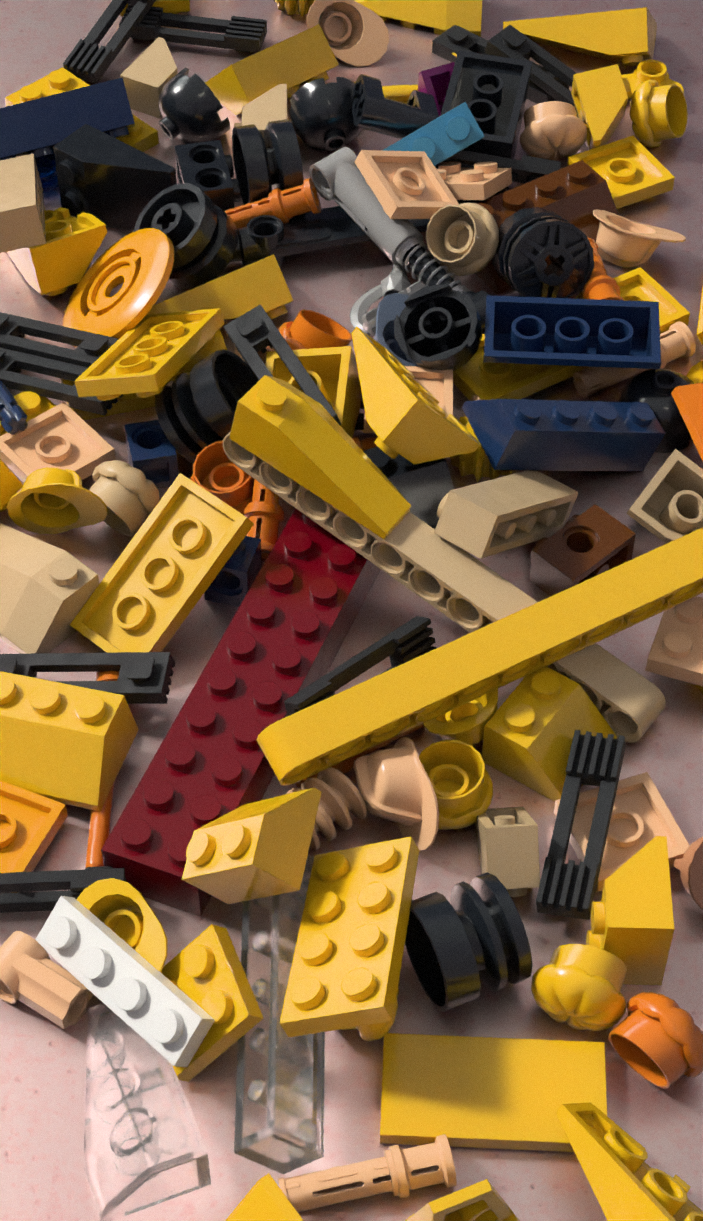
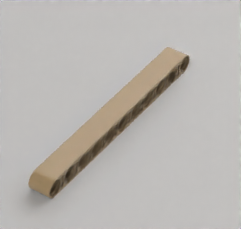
(466, 593)

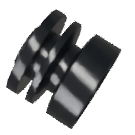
(527, 241)
(203, 402)
(467, 942)

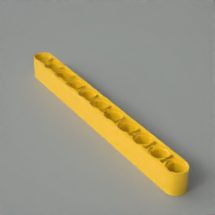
(483, 660)

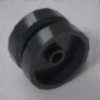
(267, 161)
(199, 230)

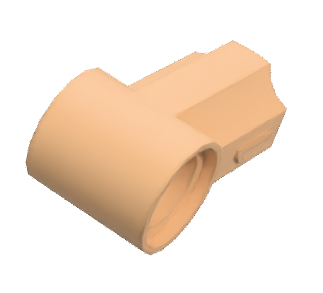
(39, 982)

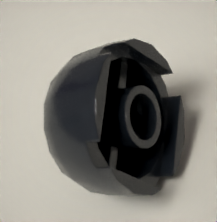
(190, 110)
(324, 114)
(438, 328)
(655, 389)

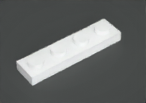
(125, 981)

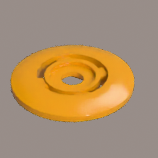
(143, 266)

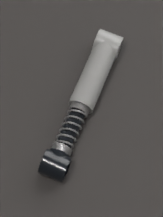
(341, 180)

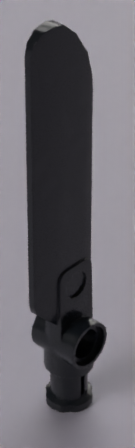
(305, 233)

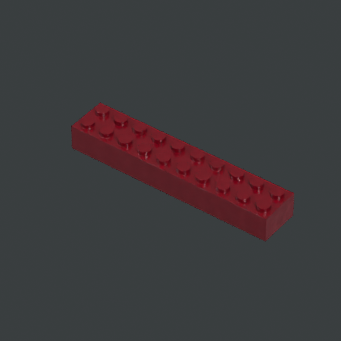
(211, 757)

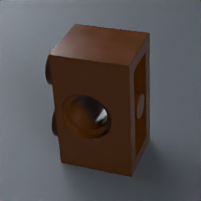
(580, 551)

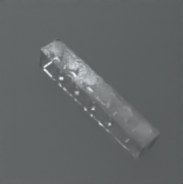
(277, 1075)

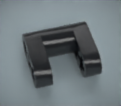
(389, 116)

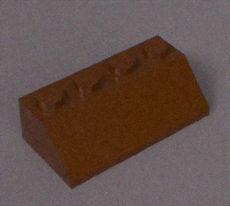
(568, 192)

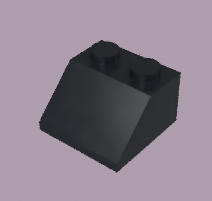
(419, 483)

